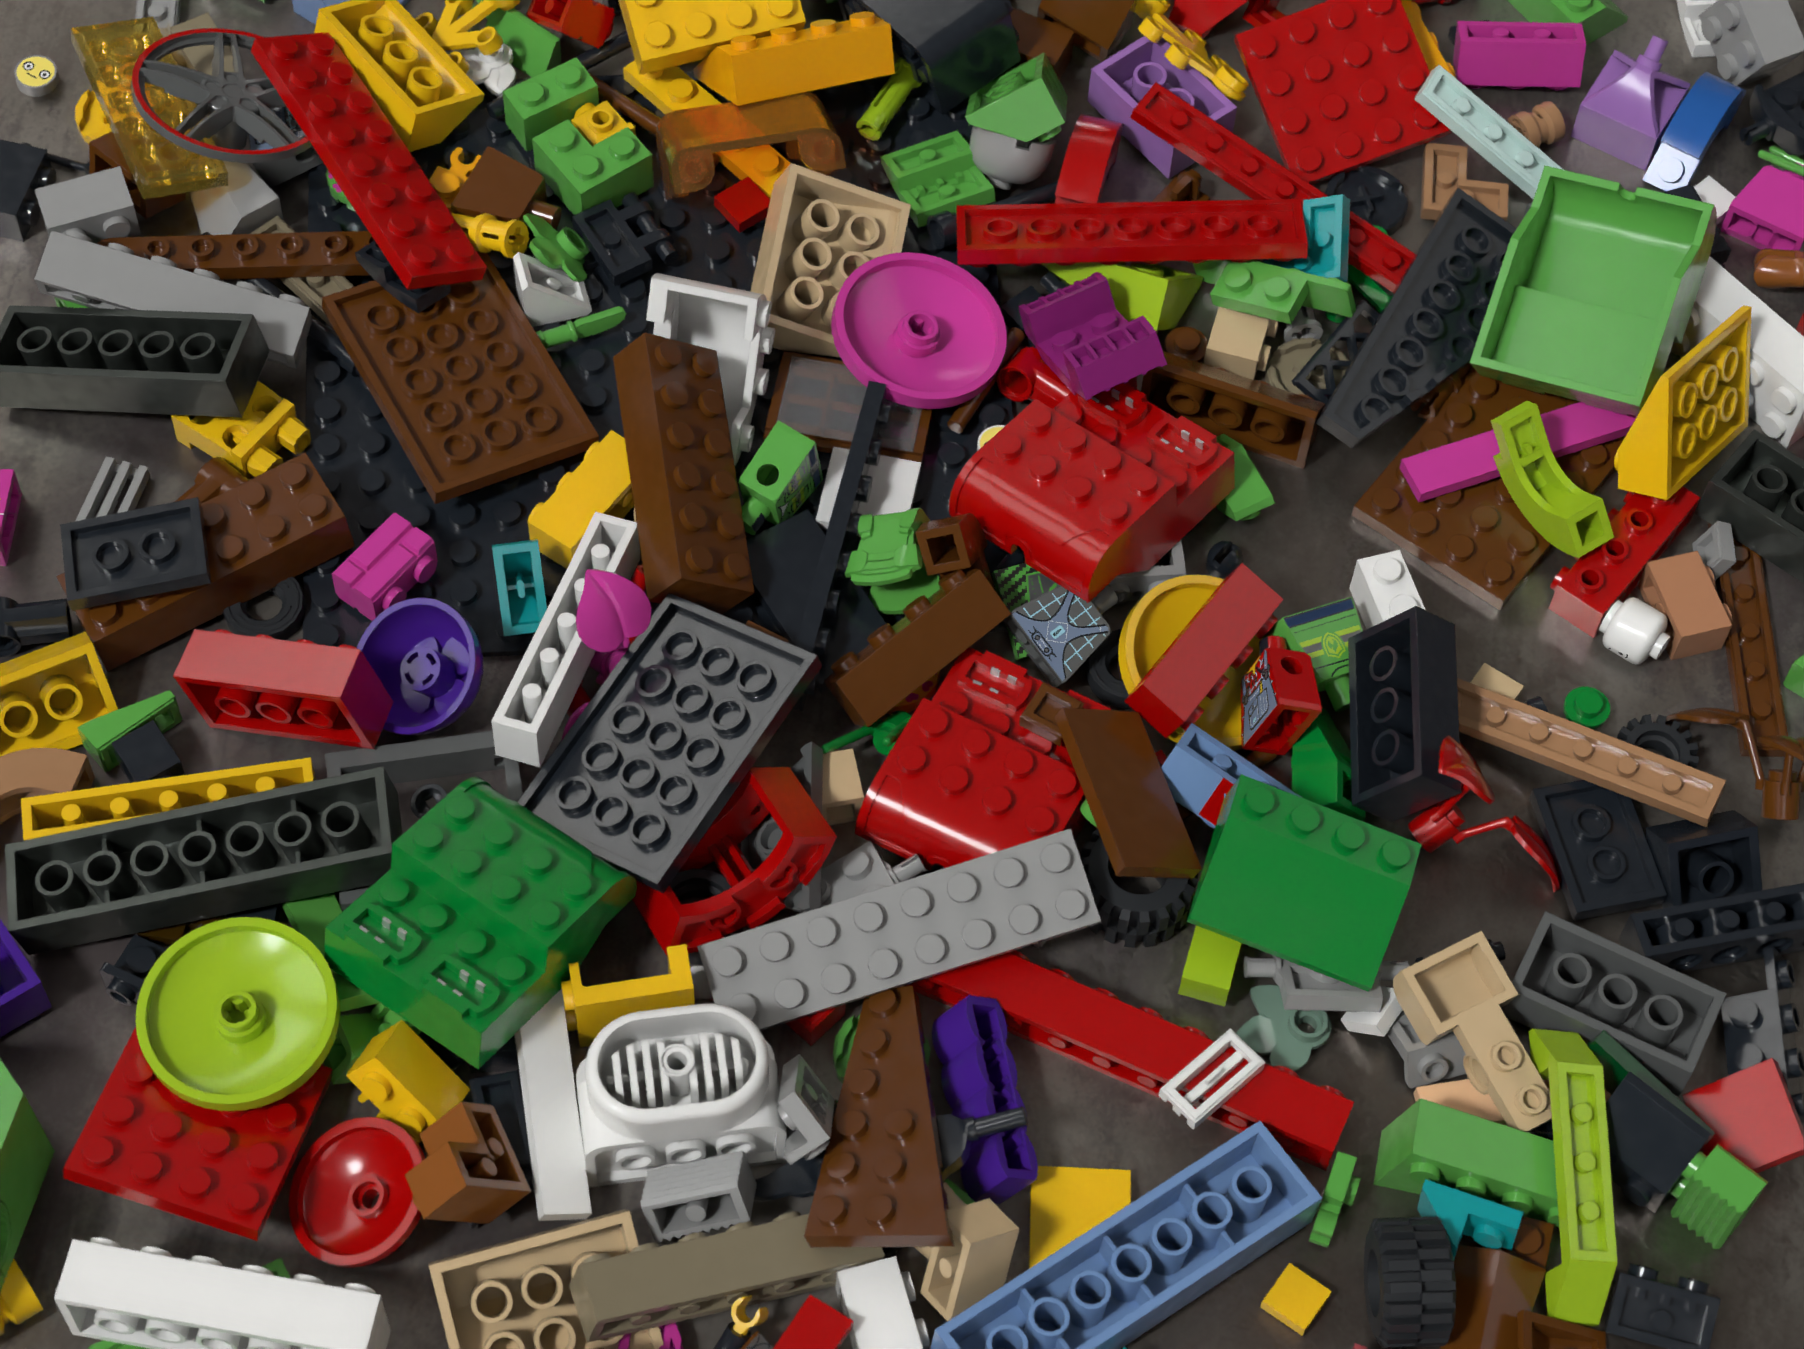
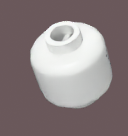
(1635, 630)

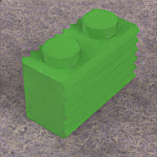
(1715, 1195)

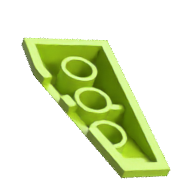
(1140, 289)

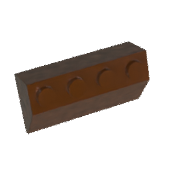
(1246, 410)

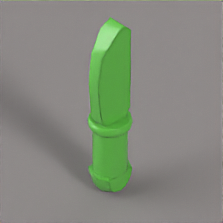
(582, 327)

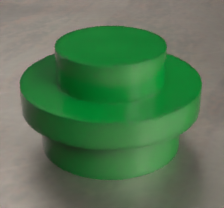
(1586, 707)

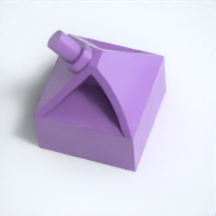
(1630, 106)

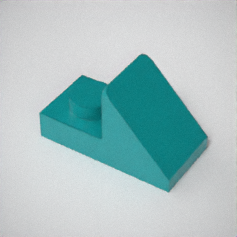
(1470, 1215)

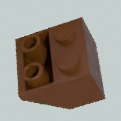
(1096, 23)

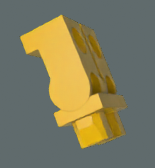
(251, 440)

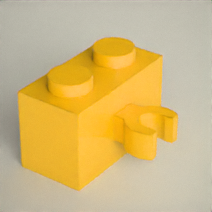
(406, 1080)

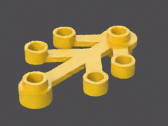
(452, 32)
(1188, 49)

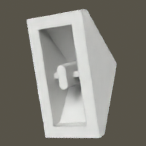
(548, 293)

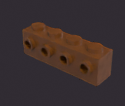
(916, 646)

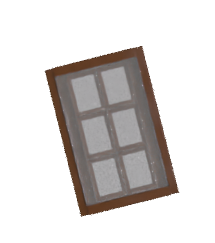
(825, 402)

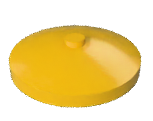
(1151, 630)

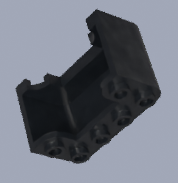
(948, 42)

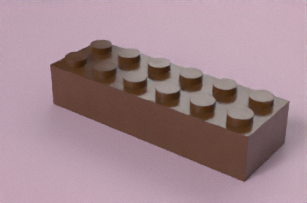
(682, 473)
(254, 541)

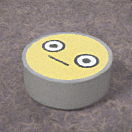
(36, 75)

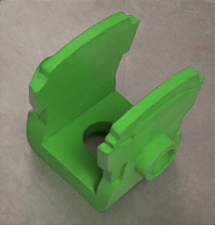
(891, 560)

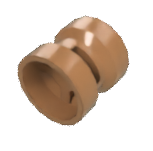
(1541, 125)

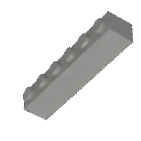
(118, 279)

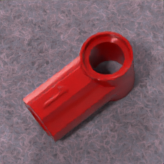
(1031, 379)

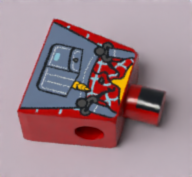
(1277, 698)

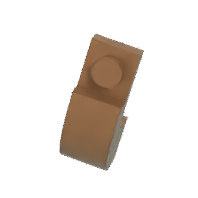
(40, 773)

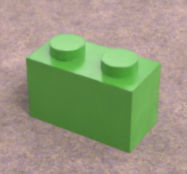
(548, 100)

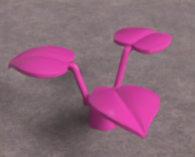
(606, 618)

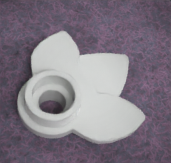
(492, 69)

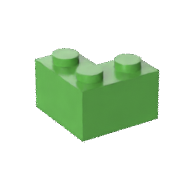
(592, 174)

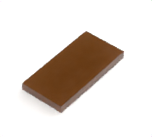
(1127, 793)

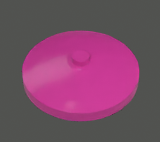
(919, 330)

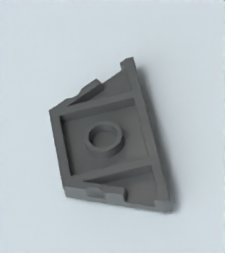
(766, 835)

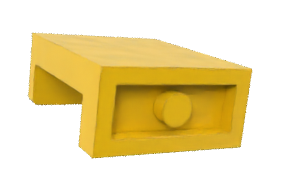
(596, 1006)

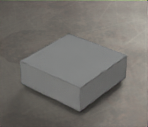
(1717, 548)

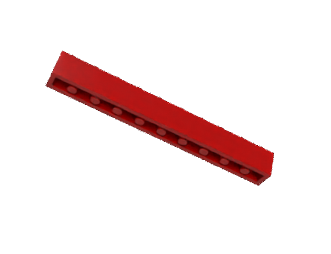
(1144, 1050)

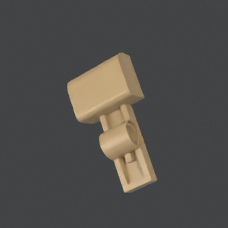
(1464, 995)

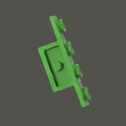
(1273, 290)

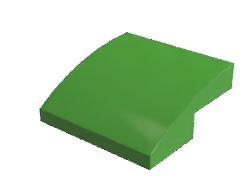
(937, 177)

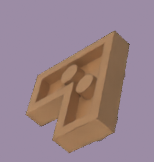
(1445, 172)

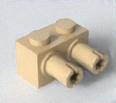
(976, 1263)

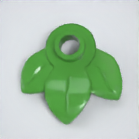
(557, 248)

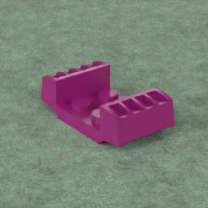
(1089, 339)

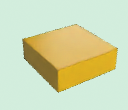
(1295, 1299)

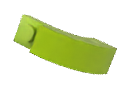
(1542, 491)

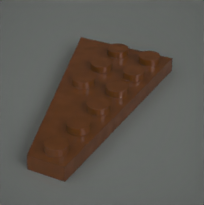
(884, 1147)

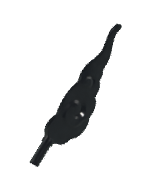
(955, 1144)

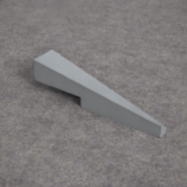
(236, 207)

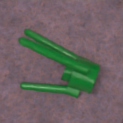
(884, 733)

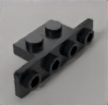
(1765, 1025)

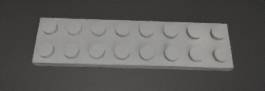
(902, 932)

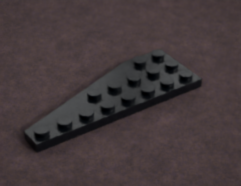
(1426, 324)

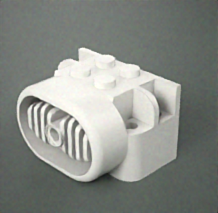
(677, 1092)

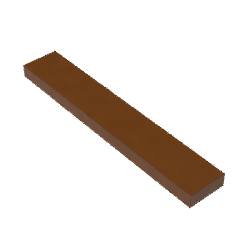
(1752, 650)

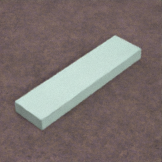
(1483, 130)

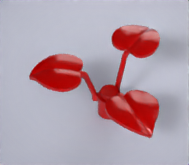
(1444, 818)

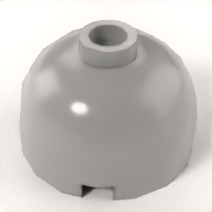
(1009, 159)

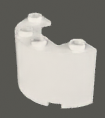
(724, 321)

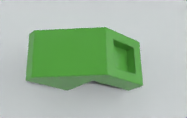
(1250, 490)

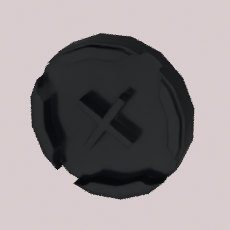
(1372, 196)

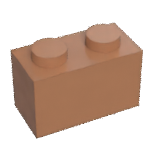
(1688, 597)

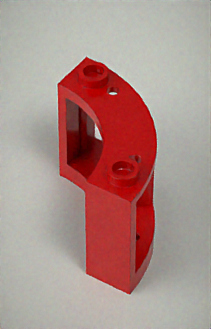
(753, 894)

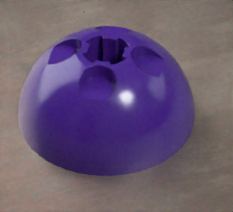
(420, 644)

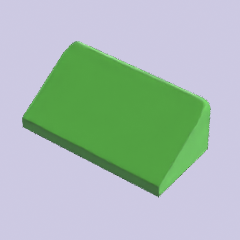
(531, 44)

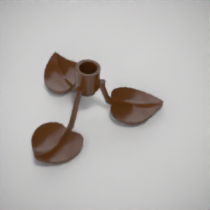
(1782, 788)

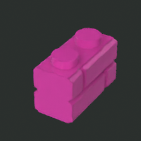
(385, 567)

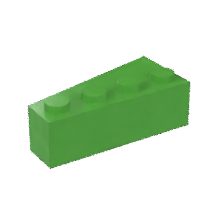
(1469, 1157)

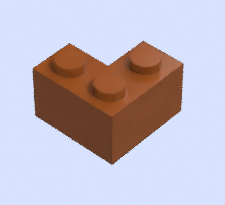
(467, 1168)

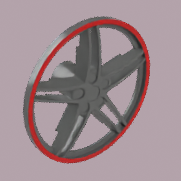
(227, 98)

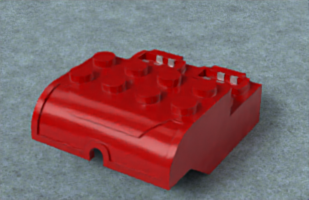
(1093, 486)
(969, 774)

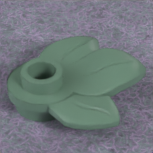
(1277, 1030)

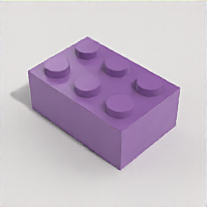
(1125, 79)

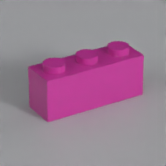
(1519, 54)

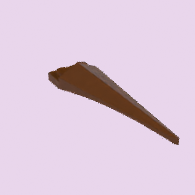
(1496, 1286)

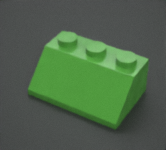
(1596, 16)
(1021, 102)

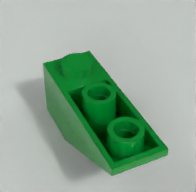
(1324, 767)

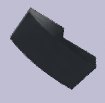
(379, 268)

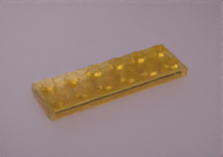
(155, 163)

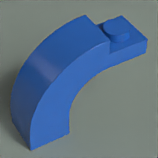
(1692, 130)

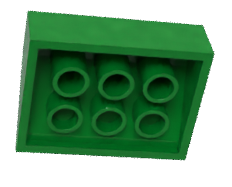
(1303, 882)

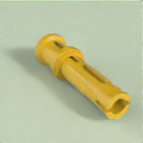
(497, 234)

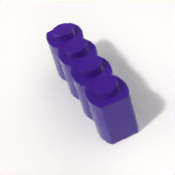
(982, 1081)

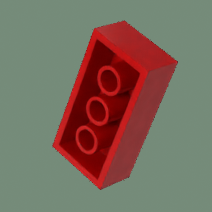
(284, 688)

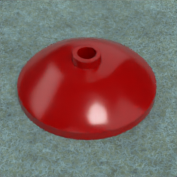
(336, 1191)

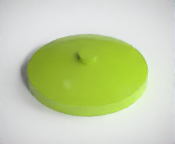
(238, 1014)

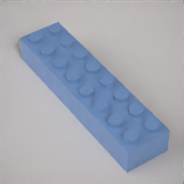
(1148, 1255)

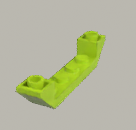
(1583, 1177)

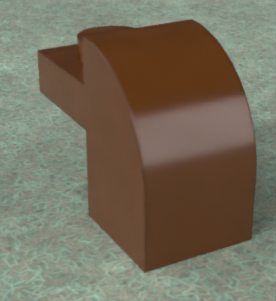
(953, 545)

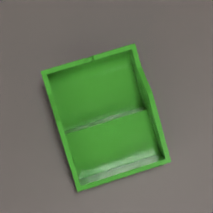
(1595, 290)

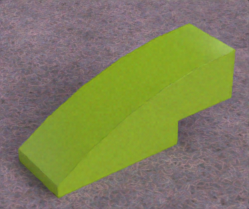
(1209, 967)

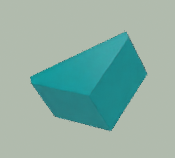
(519, 586)

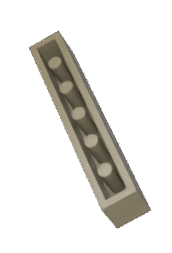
(705, 1275)

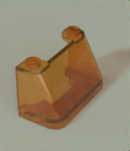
(692, 135)

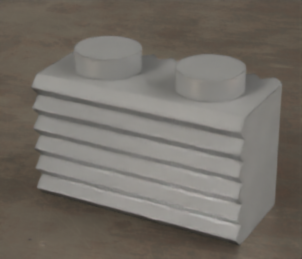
(698, 1196)

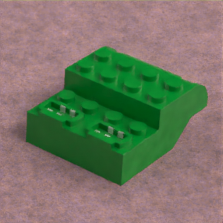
(476, 920)

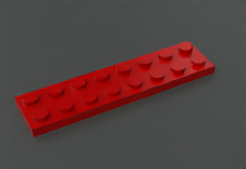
(368, 160)
(1130, 232)

